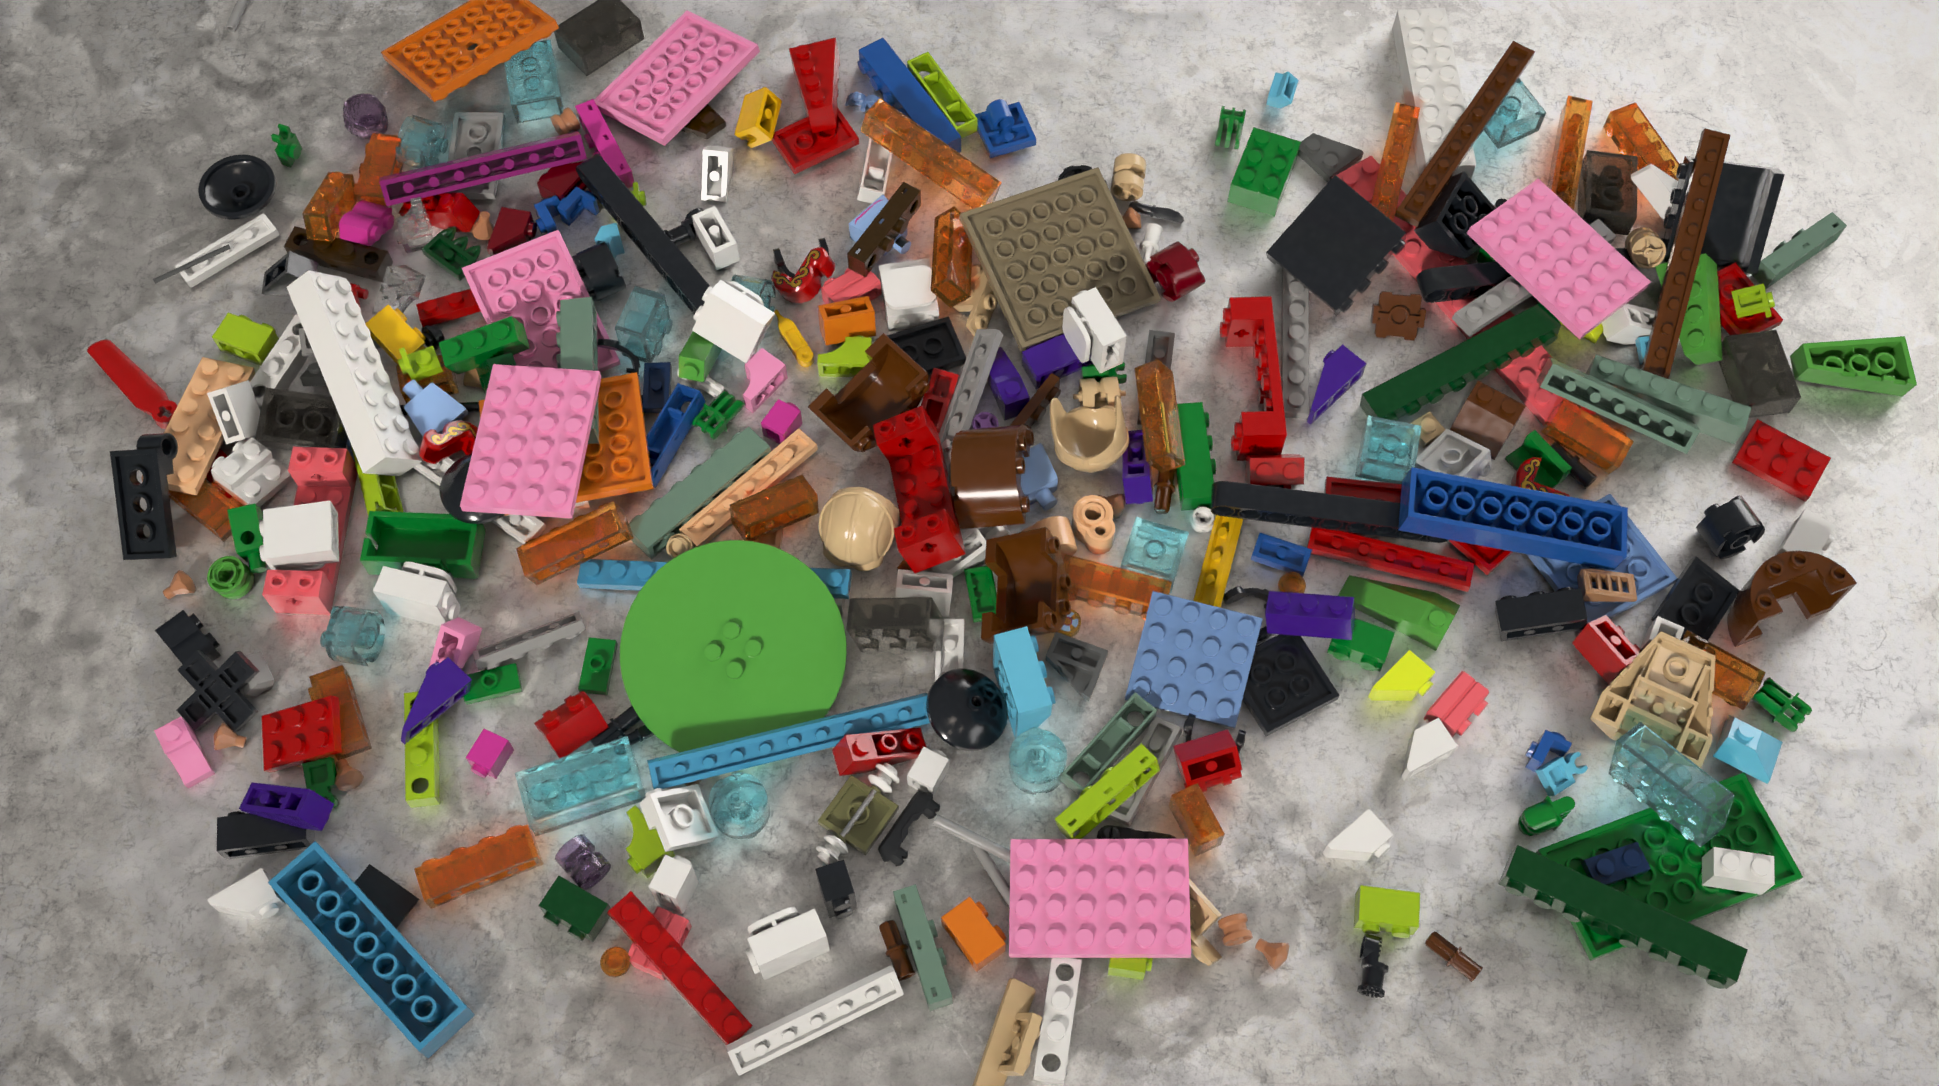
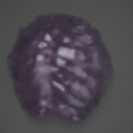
(364, 115)

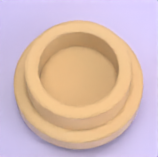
(678, 544)

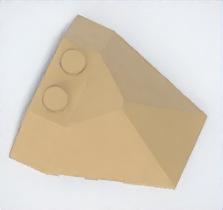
(1666, 691)

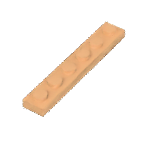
(763, 475)

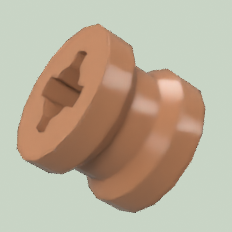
(565, 122)
(1235, 929)

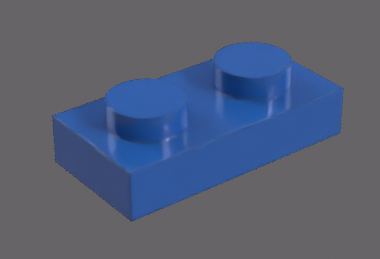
(1281, 554)

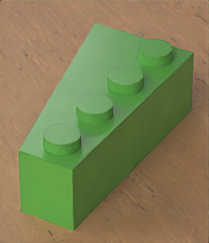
(1701, 325)
(1859, 364)

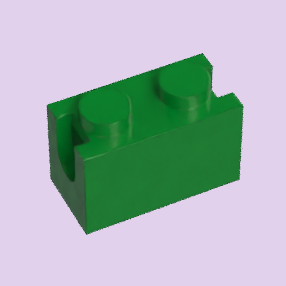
(1367, 648)

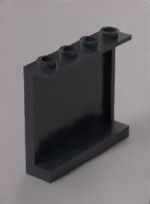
(1738, 215)
(1337, 245)

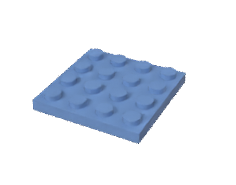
(1642, 560)
(1194, 659)

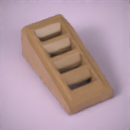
(1587, 576)

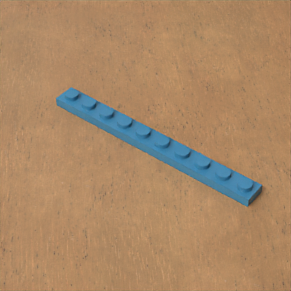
(634, 575)
(785, 742)

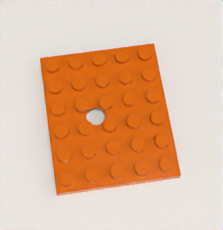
(438, 54)
(621, 457)

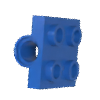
(1004, 128)

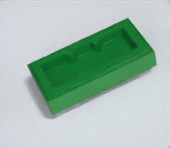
(980, 591)
(598, 666)
(493, 684)

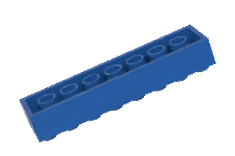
(1513, 518)

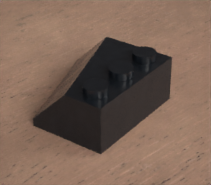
(1452, 215)

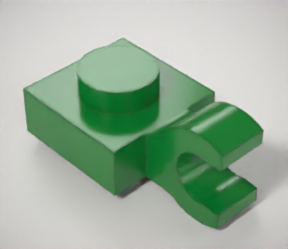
(1091, 372)

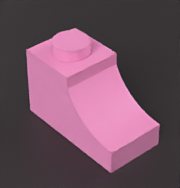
(765, 376)
(457, 641)
(184, 751)

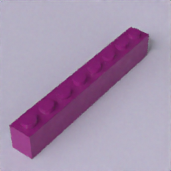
(482, 168)

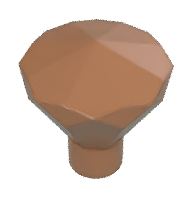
(1132, 219)
(483, 227)
(1117, 502)
(180, 584)
(225, 738)
(347, 777)
(1274, 952)

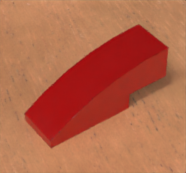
(939, 395)

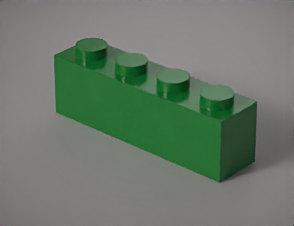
(1197, 474)

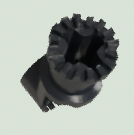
(685, 231)
(1373, 970)

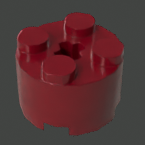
(1176, 271)

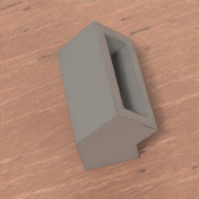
(262, 680)

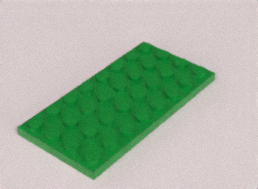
(1675, 862)

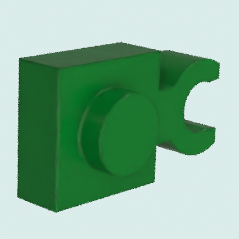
(288, 145)
(321, 777)

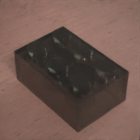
(598, 34)
(1608, 190)
(1759, 373)
(299, 420)
(895, 625)

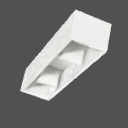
(874, 172)
(281, 363)
(1057, 1020)

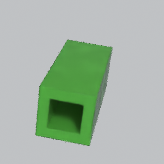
(697, 358)

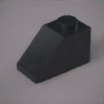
(285, 272)

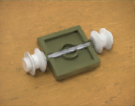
(858, 814)

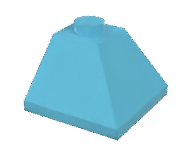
(1748, 749)

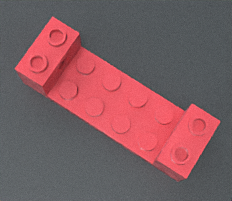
(315, 590)

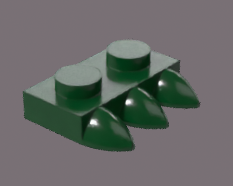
(451, 253)

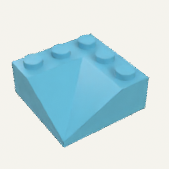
(1022, 679)

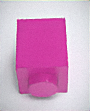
(781, 421)
(489, 754)

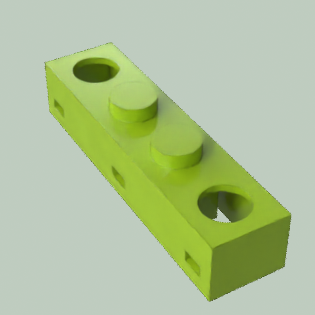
(943, 94)
(379, 491)
(422, 761)
(1116, 784)

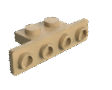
(980, 303)
(1202, 917)
(1011, 1037)

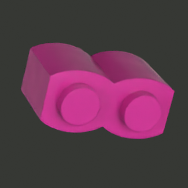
(366, 223)

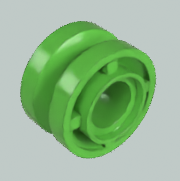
(222, 570)

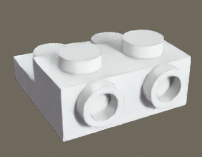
(1455, 456)
(250, 473)
(679, 816)

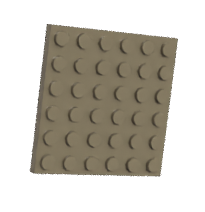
(1053, 245)

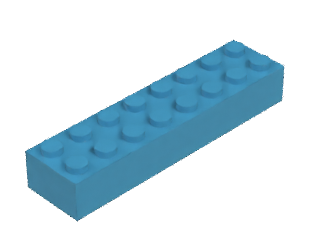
(371, 950)

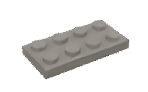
(473, 135)

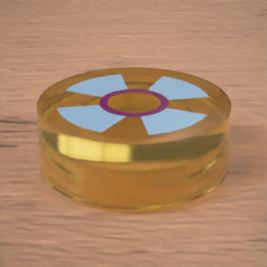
(1071, 625)

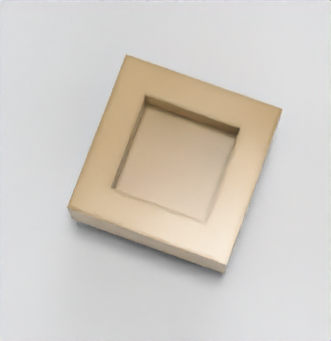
(1430, 429)

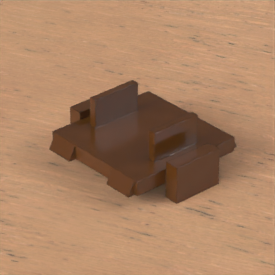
(1398, 315)

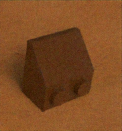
(1488, 417)

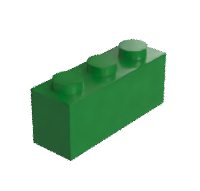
(474, 347)

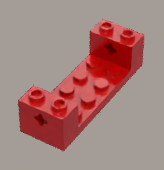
(1251, 324)
(922, 490)

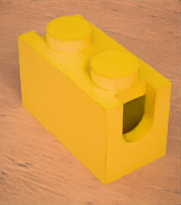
(758, 117)
(392, 333)

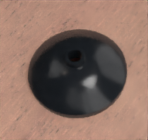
(237, 187)
(451, 494)
(956, 717)

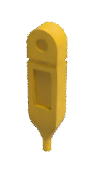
(795, 340)

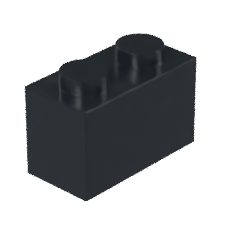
(836, 889)

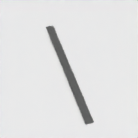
(192, 263)

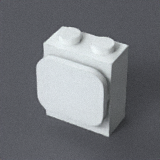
(908, 294)
(733, 319)
(1094, 331)
(300, 536)
(418, 593)
(785, 941)

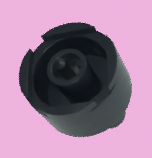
(599, 271)
(1730, 527)

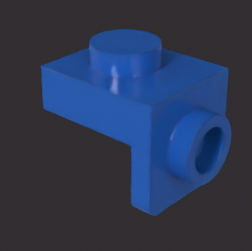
(575, 203)
(545, 212)
(1547, 742)

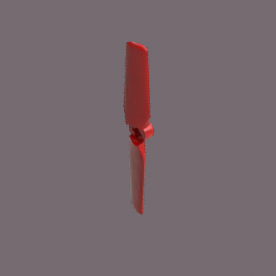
(137, 386)

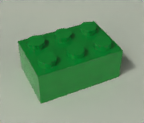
(1263, 171)

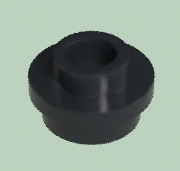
(433, 336)

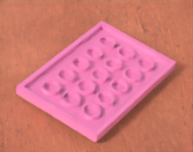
(676, 77)
(1558, 258)
(529, 287)
(531, 441)
(1099, 898)

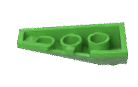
(1409, 610)

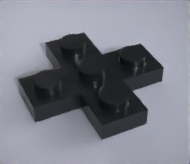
(217, 690)

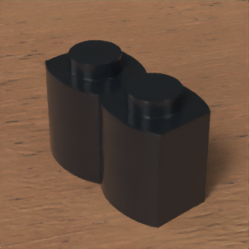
(184, 637)

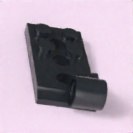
(154, 460)

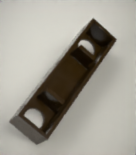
(881, 237)
(341, 255)

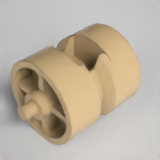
(1128, 177)
(1645, 247)
(1098, 394)

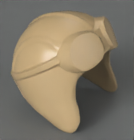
(1089, 436)
(857, 528)

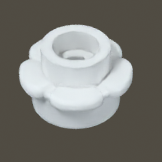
(1202, 513)

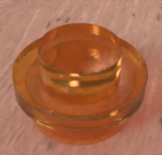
(1292, 583)
(615, 962)

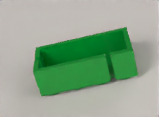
(422, 539)

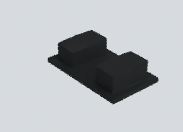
(386, 895)

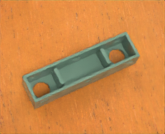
(1801, 247)
(1109, 744)
(928, 959)

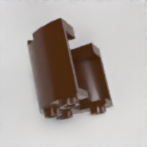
(876, 393)
(988, 475)
(1807, 576)
(1029, 584)

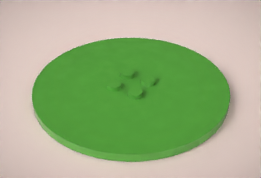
(731, 645)

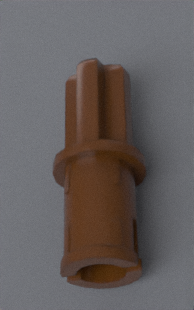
(1164, 490)
(896, 950)
(1453, 956)

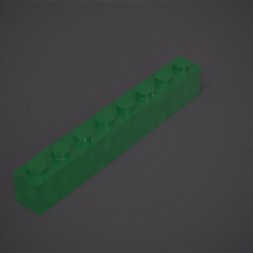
(1462, 364)
(1623, 918)

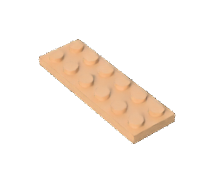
(196, 424)

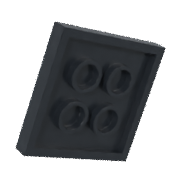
(1285, 683)

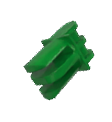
(1231, 123)
(719, 412)
(1778, 701)
(1545, 815)

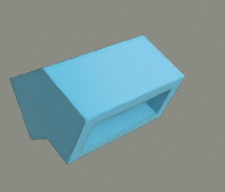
(1282, 90)
(611, 236)

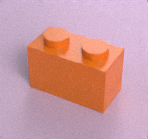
(846, 319)
(973, 933)

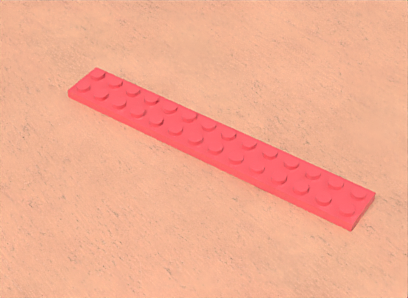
(1416, 257)

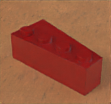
(817, 78)

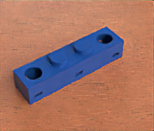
(671, 428)

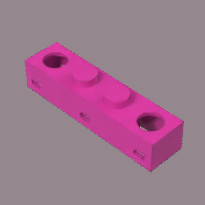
(601, 139)

